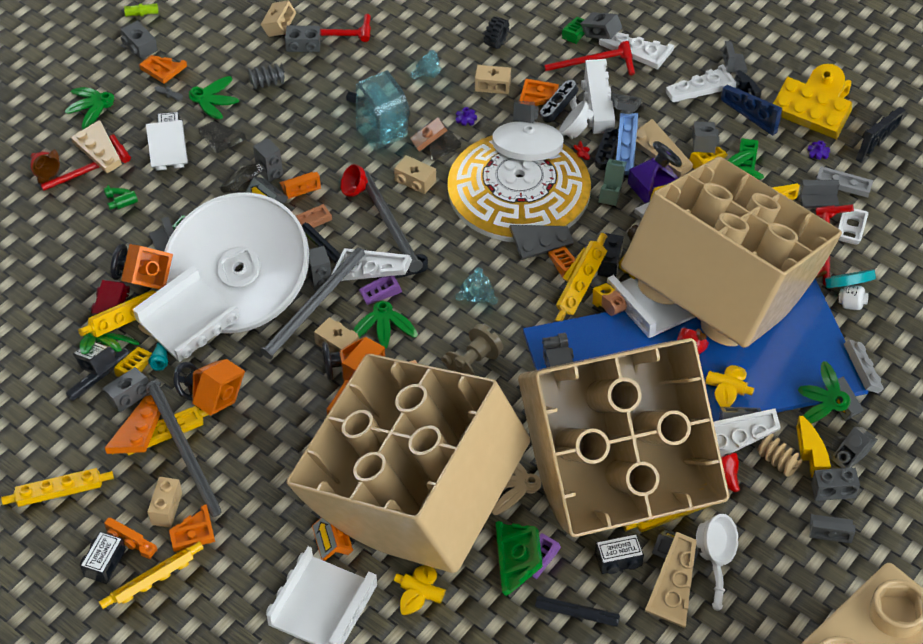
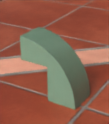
(613, 182)

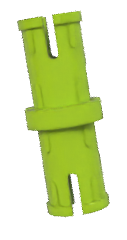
(141, 10)

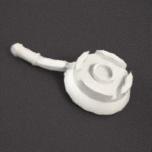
(577, 119)
(719, 544)

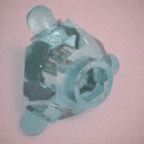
(427, 66)
(477, 289)

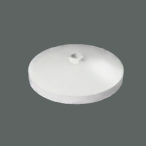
(527, 141)

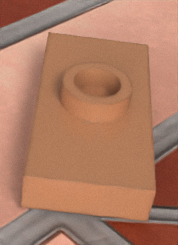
(428, 134)
(315, 216)

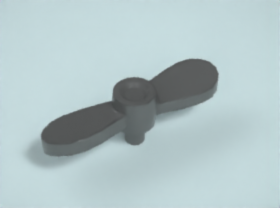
(168, 92)

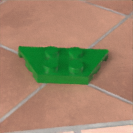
(518, 554)

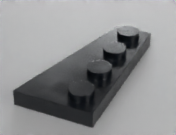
(878, 132)

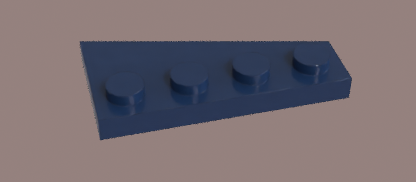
(753, 108)

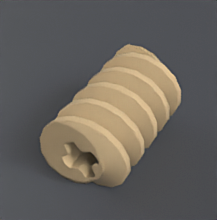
(778, 455)

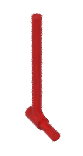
(363, 32)
(623, 51)
(120, 149)
(826, 213)

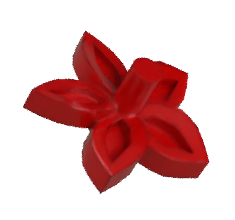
(582, 151)

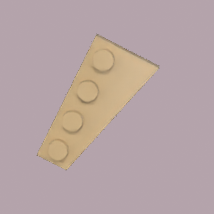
(652, 132)
(97, 146)
(672, 589)

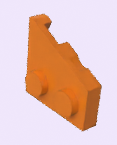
(162, 68)
(538, 91)
(192, 530)

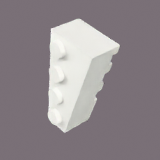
(598, 95)

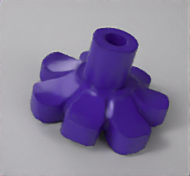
(466, 116)
(819, 150)

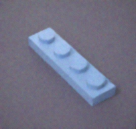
(627, 139)

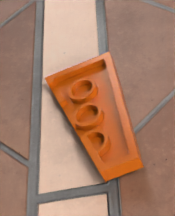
(136, 430)

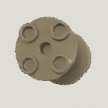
(482, 345)

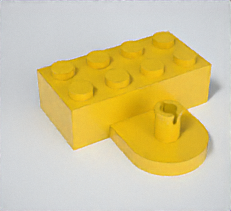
(816, 102)

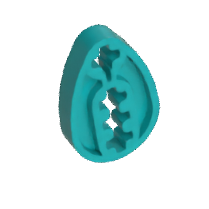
(850, 278)

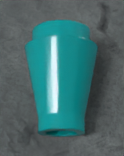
(159, 358)

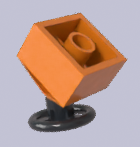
(141, 266)
(350, 356)
(210, 386)

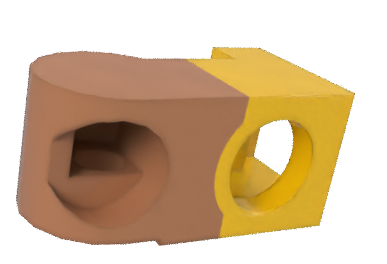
(609, 300)

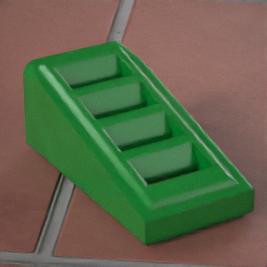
(573, 31)
(749, 144)

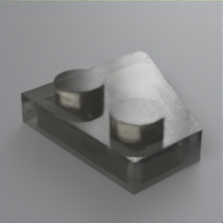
(444, 144)

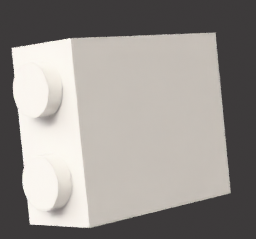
(167, 144)

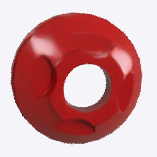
(353, 180)

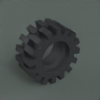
(496, 32)

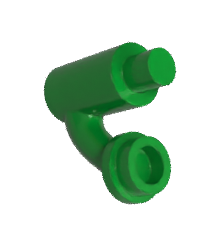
(125, 199)

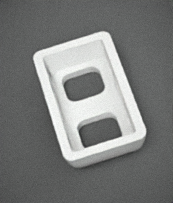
(858, 215)

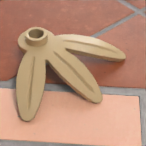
(521, 486)

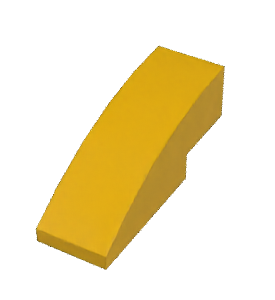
(811, 446)

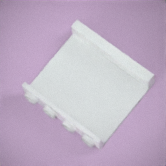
(185, 314)
(647, 314)
(320, 601)

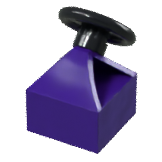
(653, 172)

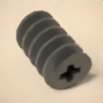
(266, 75)

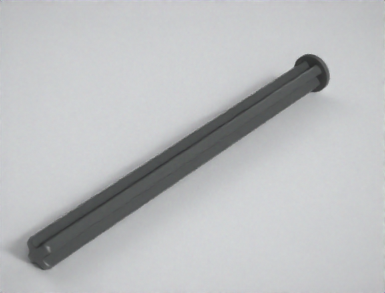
(392, 224)
(314, 301)
(184, 448)

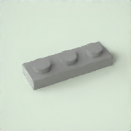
(848, 182)
(864, 366)

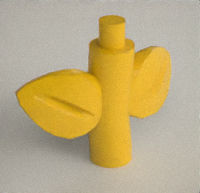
(729, 385)
(418, 589)

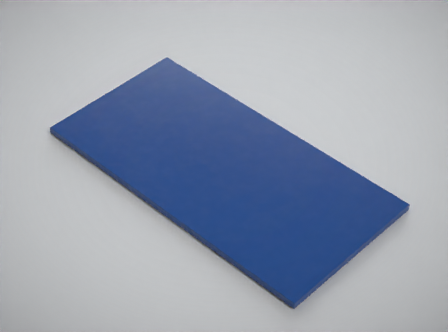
(774, 363)

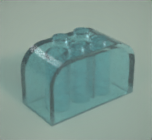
(381, 110)

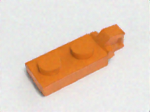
(130, 537)

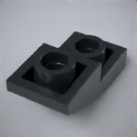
(747, 84)

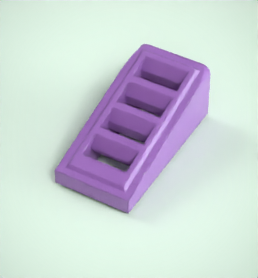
(390, 291)
(554, 548)

